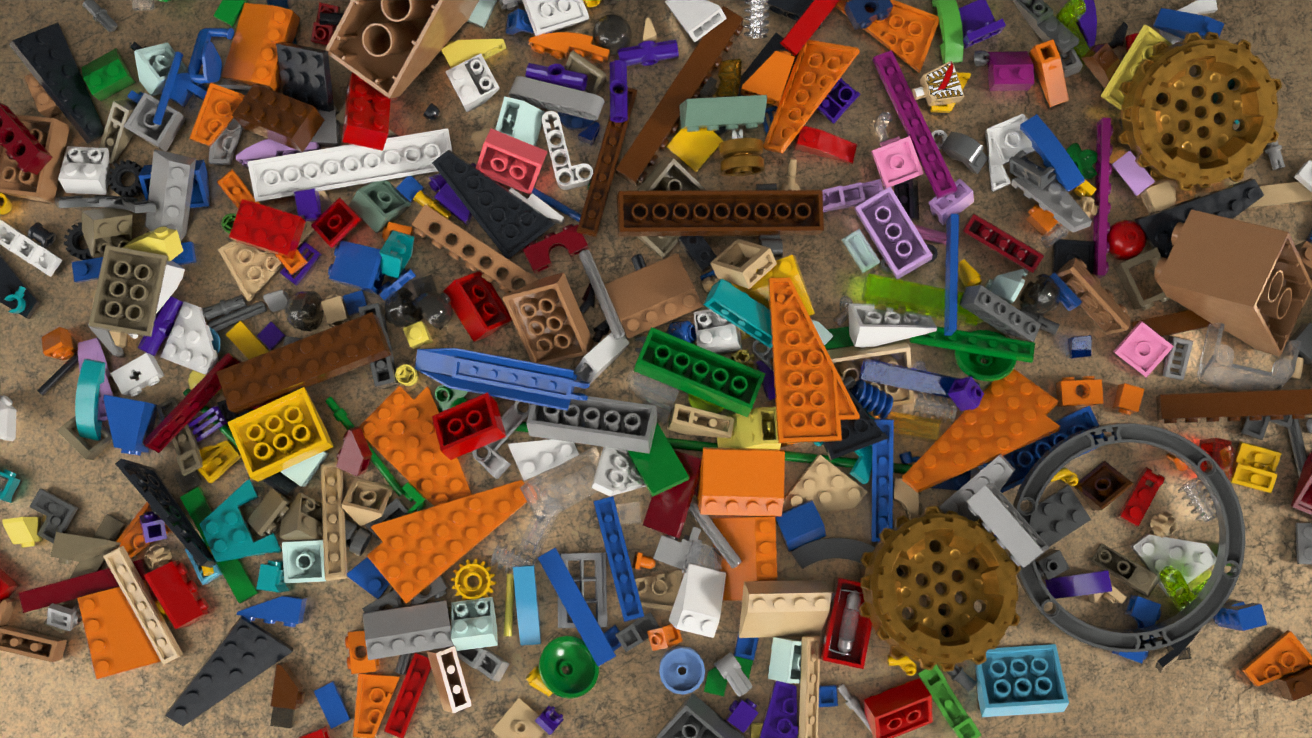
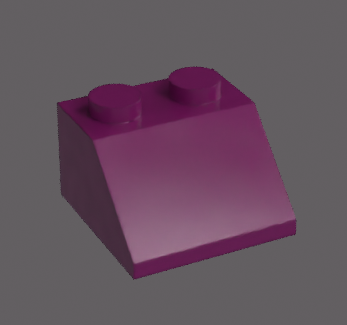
(1010, 71)

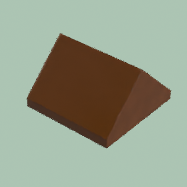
(1102, 486)

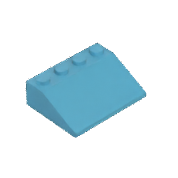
(1021, 681)

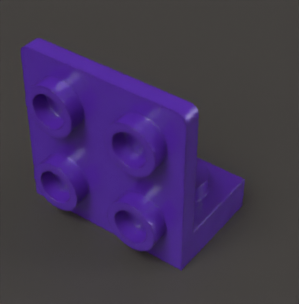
(978, 23)

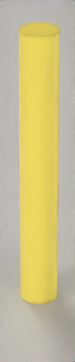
(509, 601)

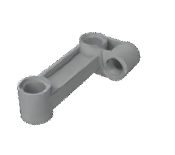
(494, 462)

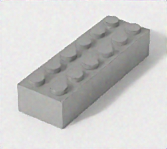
(597, 423)

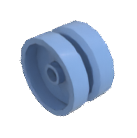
(681, 657)

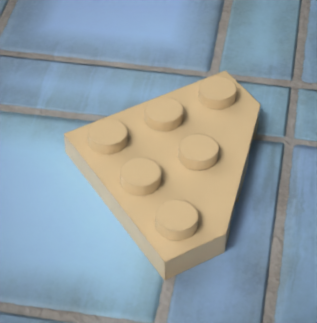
(826, 487)

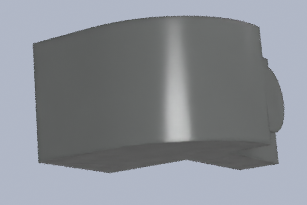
(965, 149)

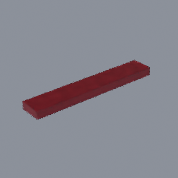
(188, 407)
(73, 588)

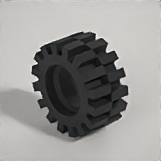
(117, 174)
(72, 243)

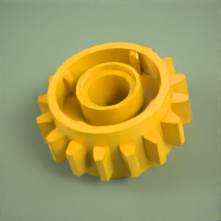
(462, 580)

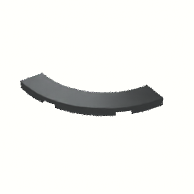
(120, 202)
(832, 548)

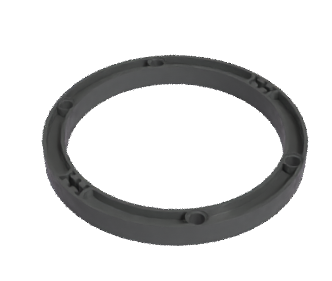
(1230, 548)

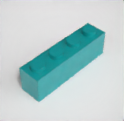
(740, 310)

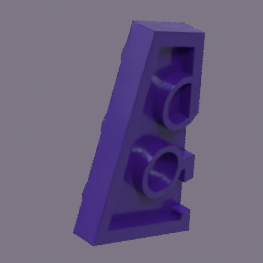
(781, 713)

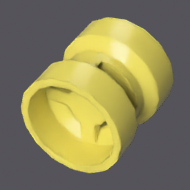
(403, 374)

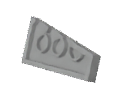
(224, 147)
(1057, 201)
(995, 472)

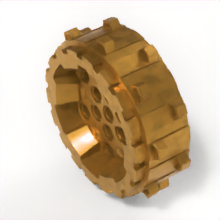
(1228, 150)
(920, 636)

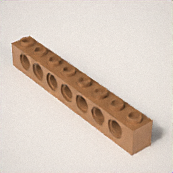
(428, 217)

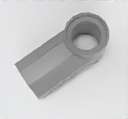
(731, 670)

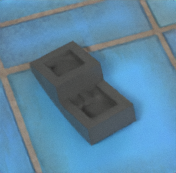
(636, 632)

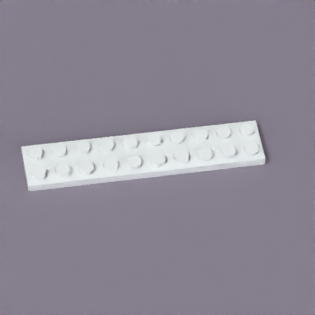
(347, 165)

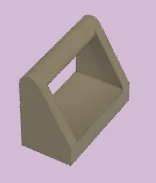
(596, 77)
(68, 432)

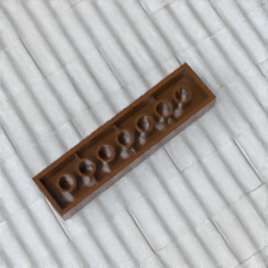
(303, 363)

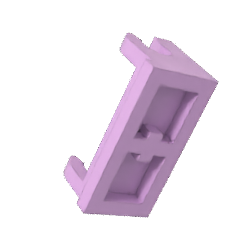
(1135, 176)
(953, 202)

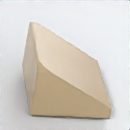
(649, 31)

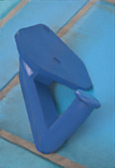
(207, 55)

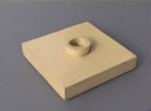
(518, 722)

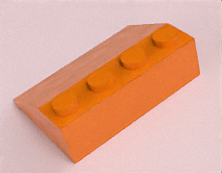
(253, 47)
(741, 482)
(755, 545)
(114, 633)

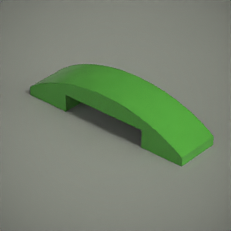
(951, 30)
(948, 704)

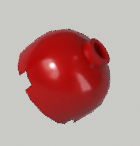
(1126, 240)

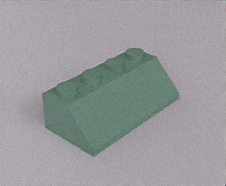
(723, 112)

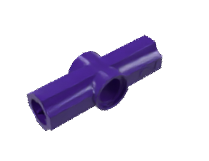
(649, 52)
(557, 75)
(618, 102)
(162, 326)

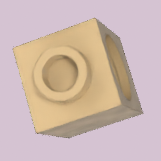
(335, 310)

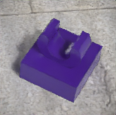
(549, 719)

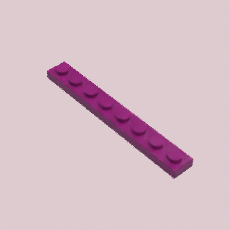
(914, 124)
(1103, 169)

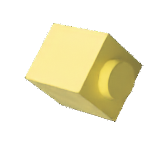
(417, 335)

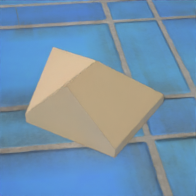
(366, 500)

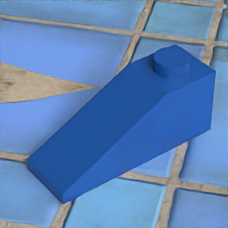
(1183, 23)

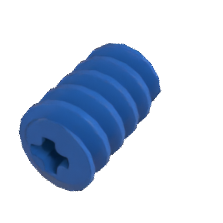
(873, 399)

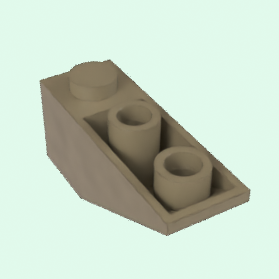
(1126, 570)

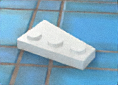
(540, 456)

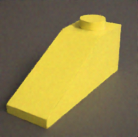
(463, 50)
(158, 241)

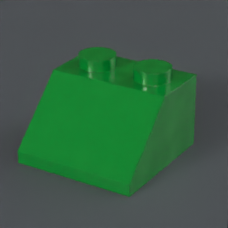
(107, 75)

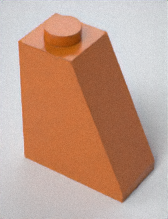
(770, 78)

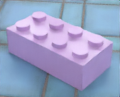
(893, 233)

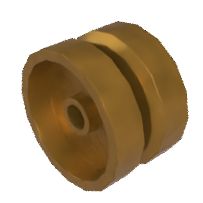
(741, 157)

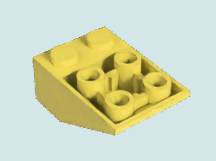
(754, 431)

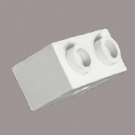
(126, 375)

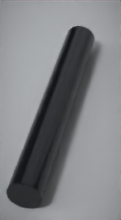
(59, 374)

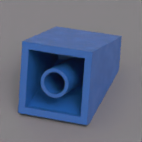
(357, 267)
(130, 423)

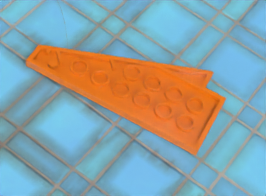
(807, 385)
(1007, 419)
(407, 438)
(430, 541)

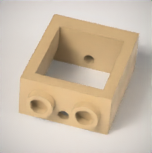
(745, 276)

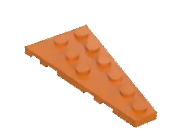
(904, 31)
(811, 79)

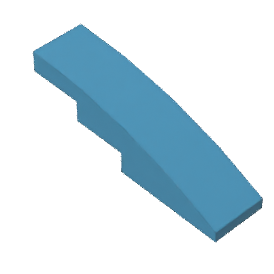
(527, 605)

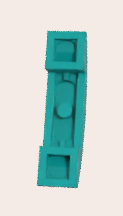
(87, 399)

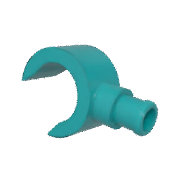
(21, 302)

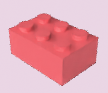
(511, 161)

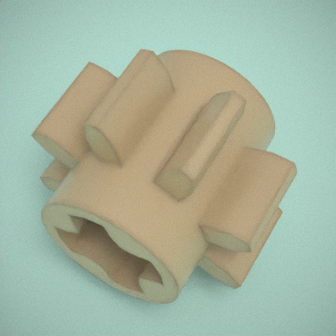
(1088, 206)
(1163, 524)
(157, 556)

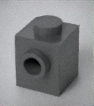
(1051, 564)

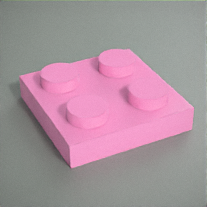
(897, 162)
(1143, 349)

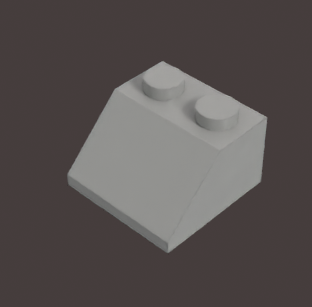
(142, 123)

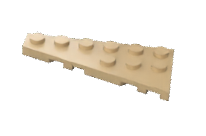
(254, 266)

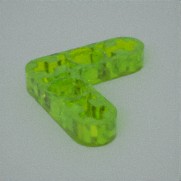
(1069, 16)
(1171, 587)

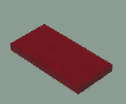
(670, 508)

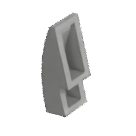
(485, 662)

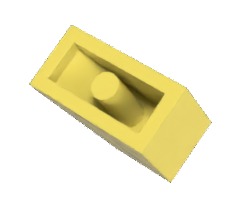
(23, 530)

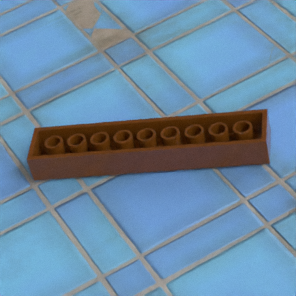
(720, 213)

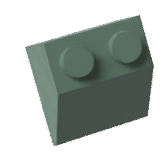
(379, 204)

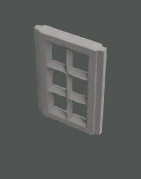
(600, 587)

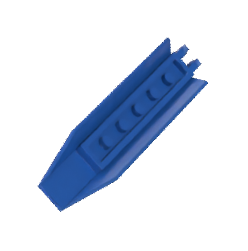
(501, 376)

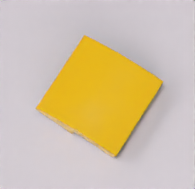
(695, 147)
(1255, 466)

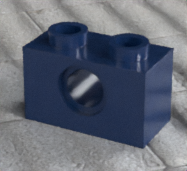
(861, 18)

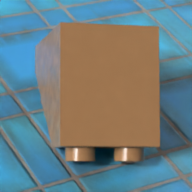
(395, 39)
(1237, 278)

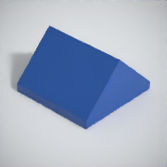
(800, 525)

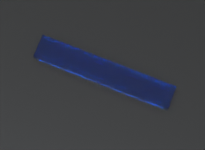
(906, 378)

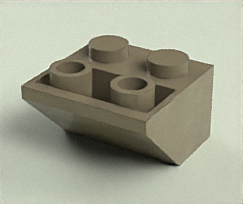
(105, 228)
(268, 515)
(302, 520)

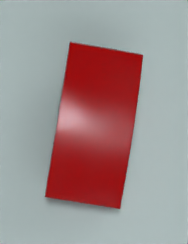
(323, 33)

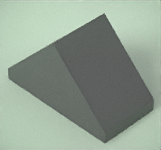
(1304, 335)

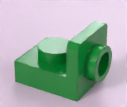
(411, 494)

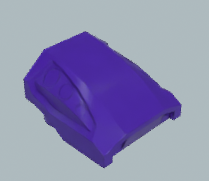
(838, 101)

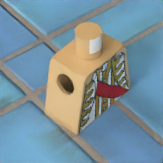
(940, 86)

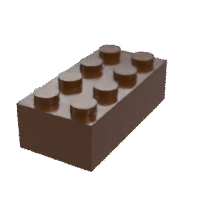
(278, 117)

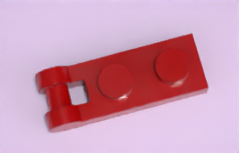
(1141, 497)

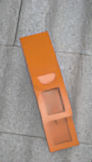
(562, 43)

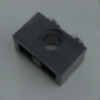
(698, 251)

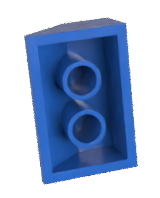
(200, 188)

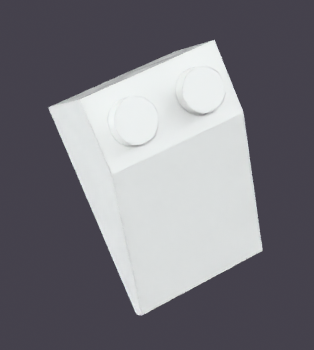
(699, 601)

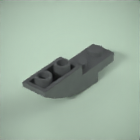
(1046, 25)

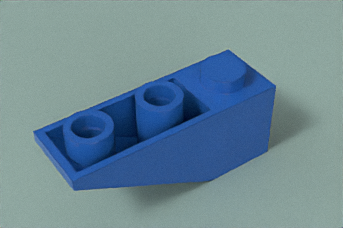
(283, 609)

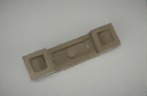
(184, 442)

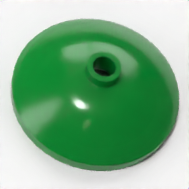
(994, 367)
(575, 657)

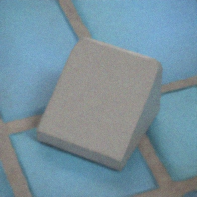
(276, 300)

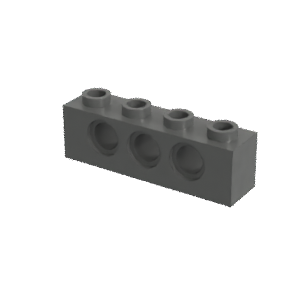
(999, 313)
(383, 369)
(437, 590)

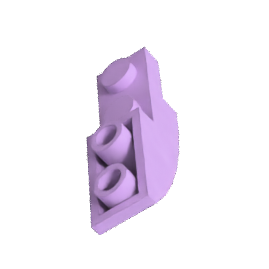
(269, 149)
(93, 350)

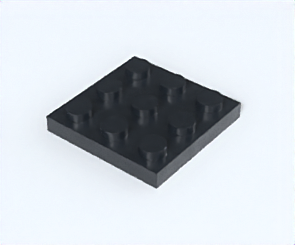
(306, 75)

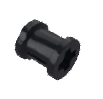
(42, 235)

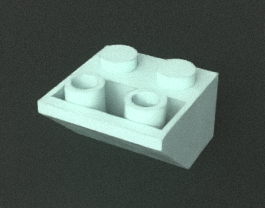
(520, 120)
(473, 624)

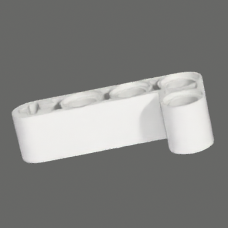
(561, 150)

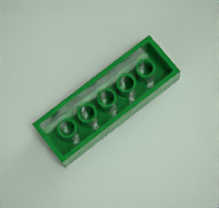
(699, 372)

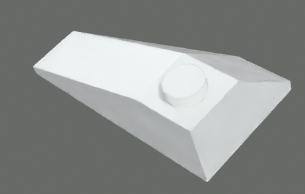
(878, 327)

